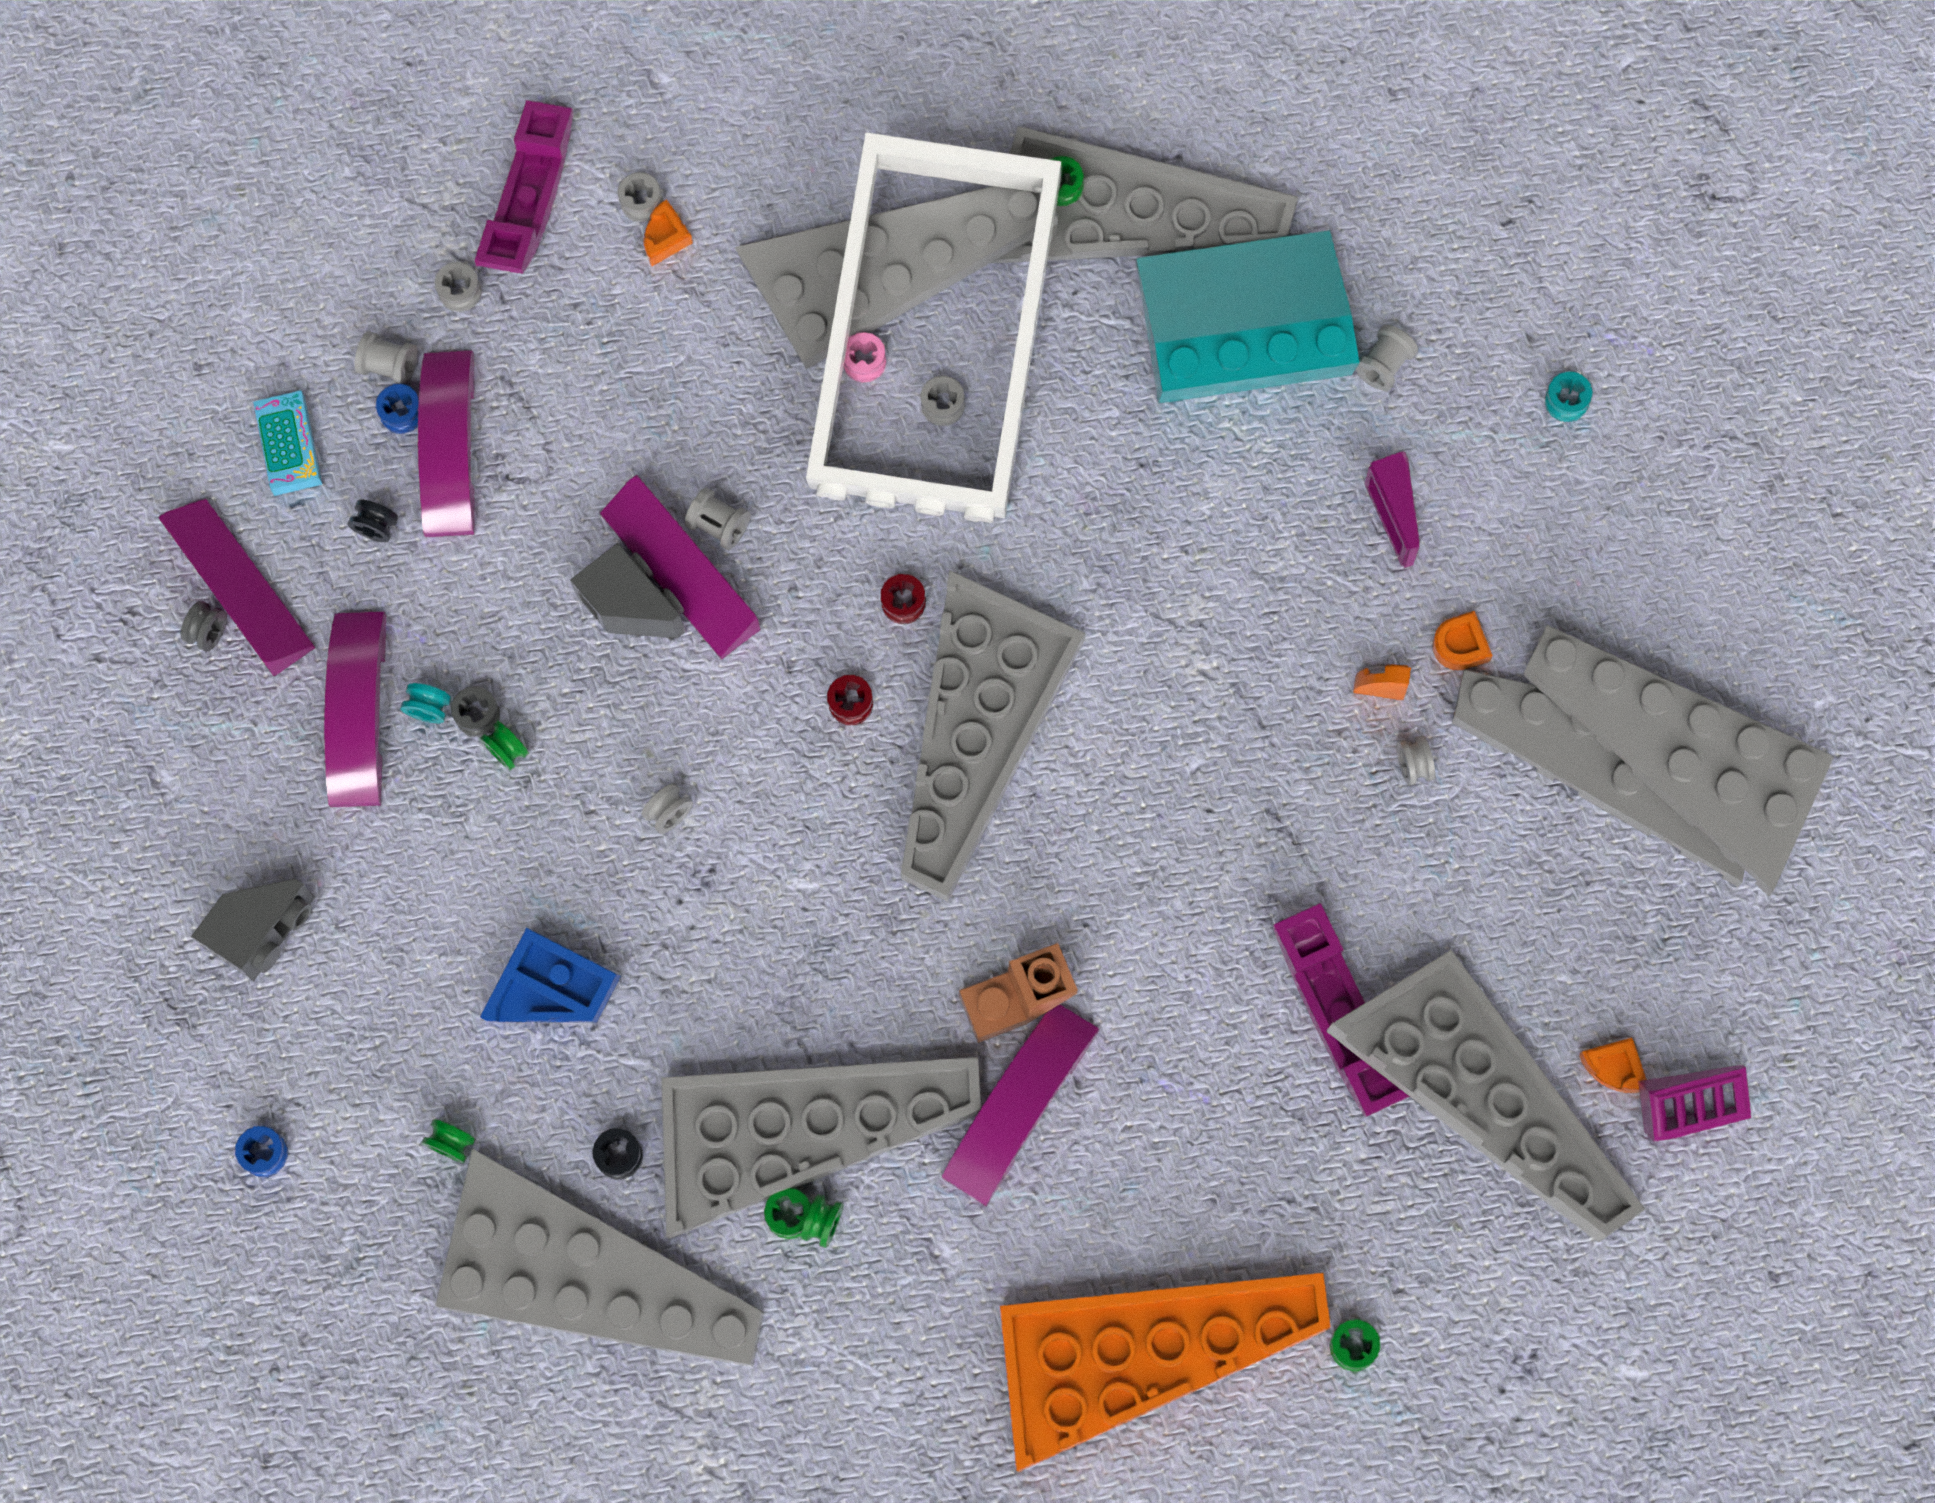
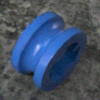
(392, 421)
(261, 1167)

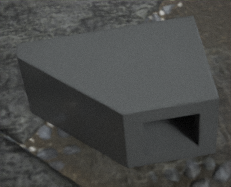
(624, 599)
(253, 923)

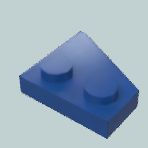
(549, 985)

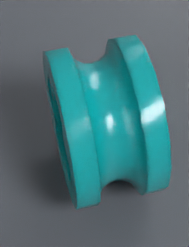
(1564, 411)
(425, 703)

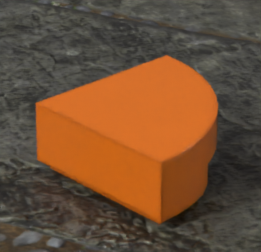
(665, 234)
(1390, 684)
(1615, 1065)

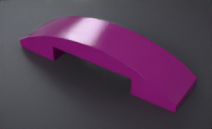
(529, 188)
(446, 443)
(353, 709)
(1328, 995)
(1018, 1103)

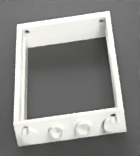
(960, 165)

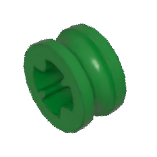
(1067, 193)
(504, 745)
(448, 1140)
(822, 1221)
(780, 1227)
(1367, 1335)

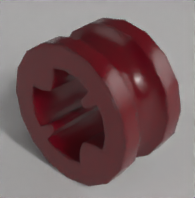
(899, 583)
(839, 689)

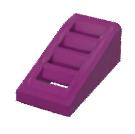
(1392, 496)
(1656, 1090)

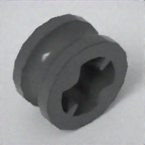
(203, 626)
(486, 700)

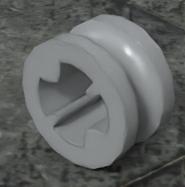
(637, 182)
(447, 276)
(930, 390)
(1415, 760)
(667, 808)

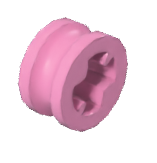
(862, 371)

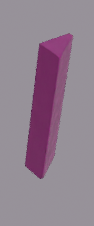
(681, 567)
(237, 585)

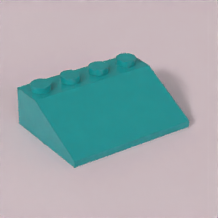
(1247, 316)

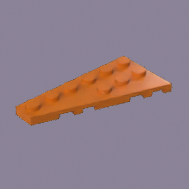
(1117, 1356)

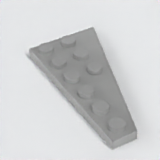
(1148, 205)
(903, 263)
(985, 703)
(1532, 727)
(1705, 761)
(1467, 1067)
(761, 1132)
(556, 1268)

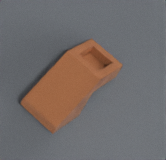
(1019, 996)

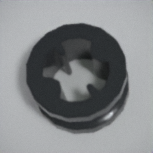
(373, 520)
(632, 1147)

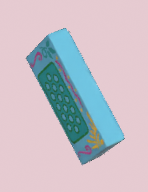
(287, 443)

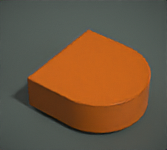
(1461, 643)

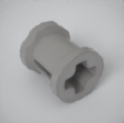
(1386, 357)
(385, 358)
(717, 518)

